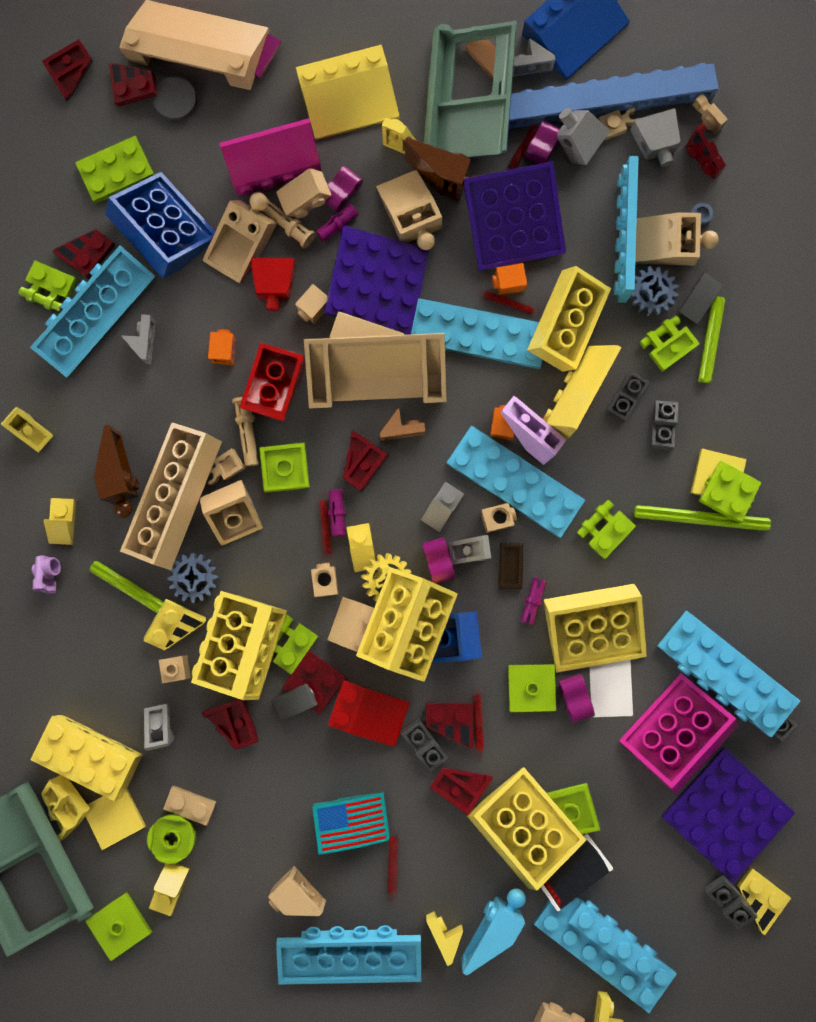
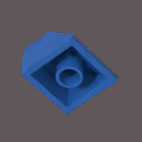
(460, 639)

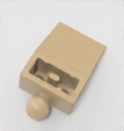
(411, 209)
(236, 240)
(661, 240)

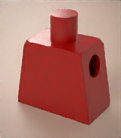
(273, 280)

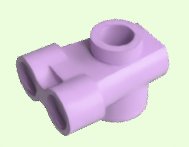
(44, 572)

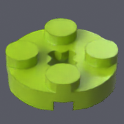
(161, 846)

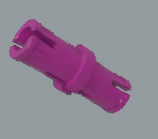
(337, 222)
(337, 513)
(533, 601)

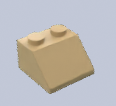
(230, 513)
(350, 624)
(296, 896)

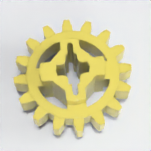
(383, 568)

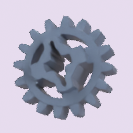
(662, 288)
(193, 588)

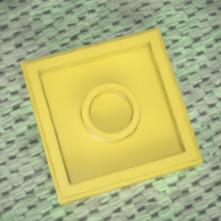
(706, 464)
(114, 819)

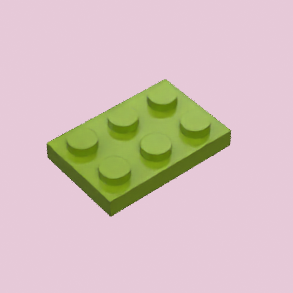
(114, 169)

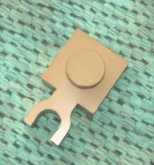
(712, 116)
(617, 123)
(226, 466)

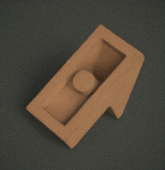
(394, 429)

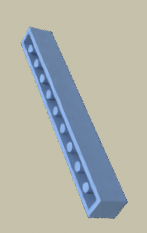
(606, 96)

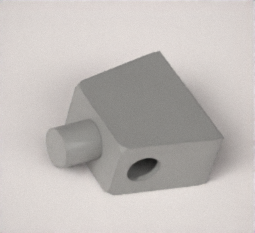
(580, 135)
(657, 136)

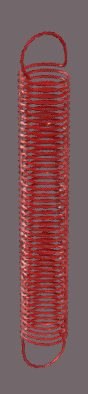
(522, 149)
(509, 302)
(322, 515)
(481, 738)
(392, 865)

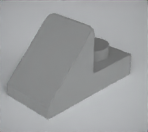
(536, 61)
(144, 343)
(442, 507)
(470, 550)
(157, 727)

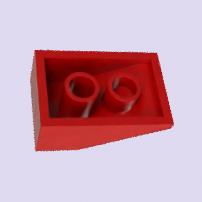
(273, 381)
(368, 713)

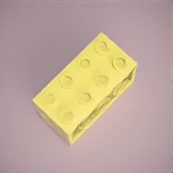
(407, 624)
(238, 646)

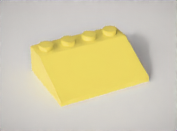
(347, 92)
(580, 389)
(596, 627)
(527, 829)

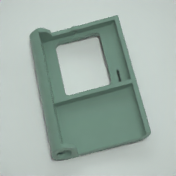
(475, 124)
(23, 833)

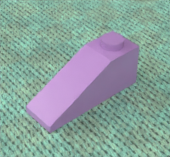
(532, 431)

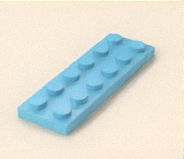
(626, 225)
(478, 332)
(515, 481)

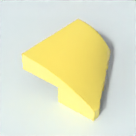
(64, 805)

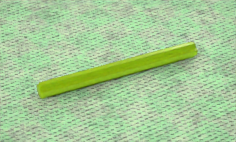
(698, 517)

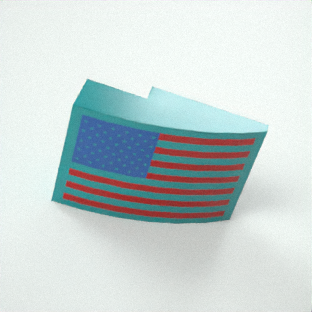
(350, 822)

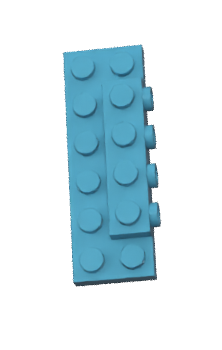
(92, 311)
(728, 674)
(607, 950)
(349, 956)

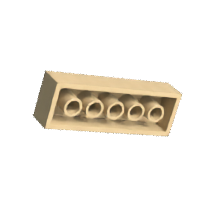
(171, 496)

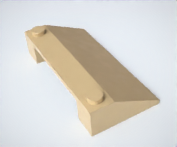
(195, 41)
(375, 368)

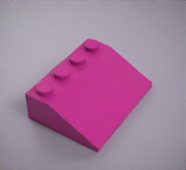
(270, 157)
(679, 733)

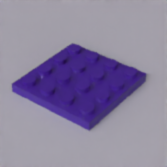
(514, 215)
(376, 279)
(728, 814)

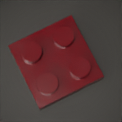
(319, 676)

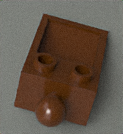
(438, 167)
(114, 474)

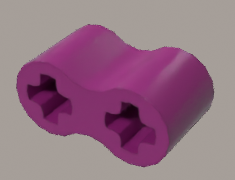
(542, 143)
(342, 188)
(438, 560)
(576, 698)

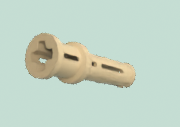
(292, 227)
(245, 421)

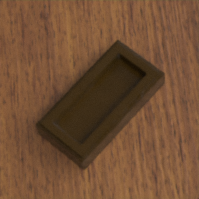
(511, 566)

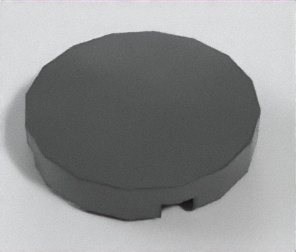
(175, 99)

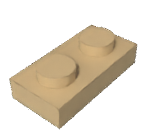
(190, 805)

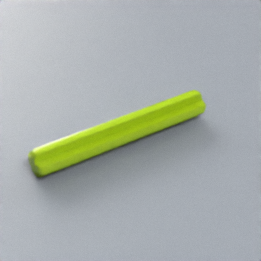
(711, 340)
(126, 586)

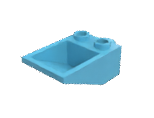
(496, 931)

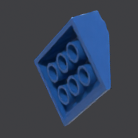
(574, 30)
(160, 223)

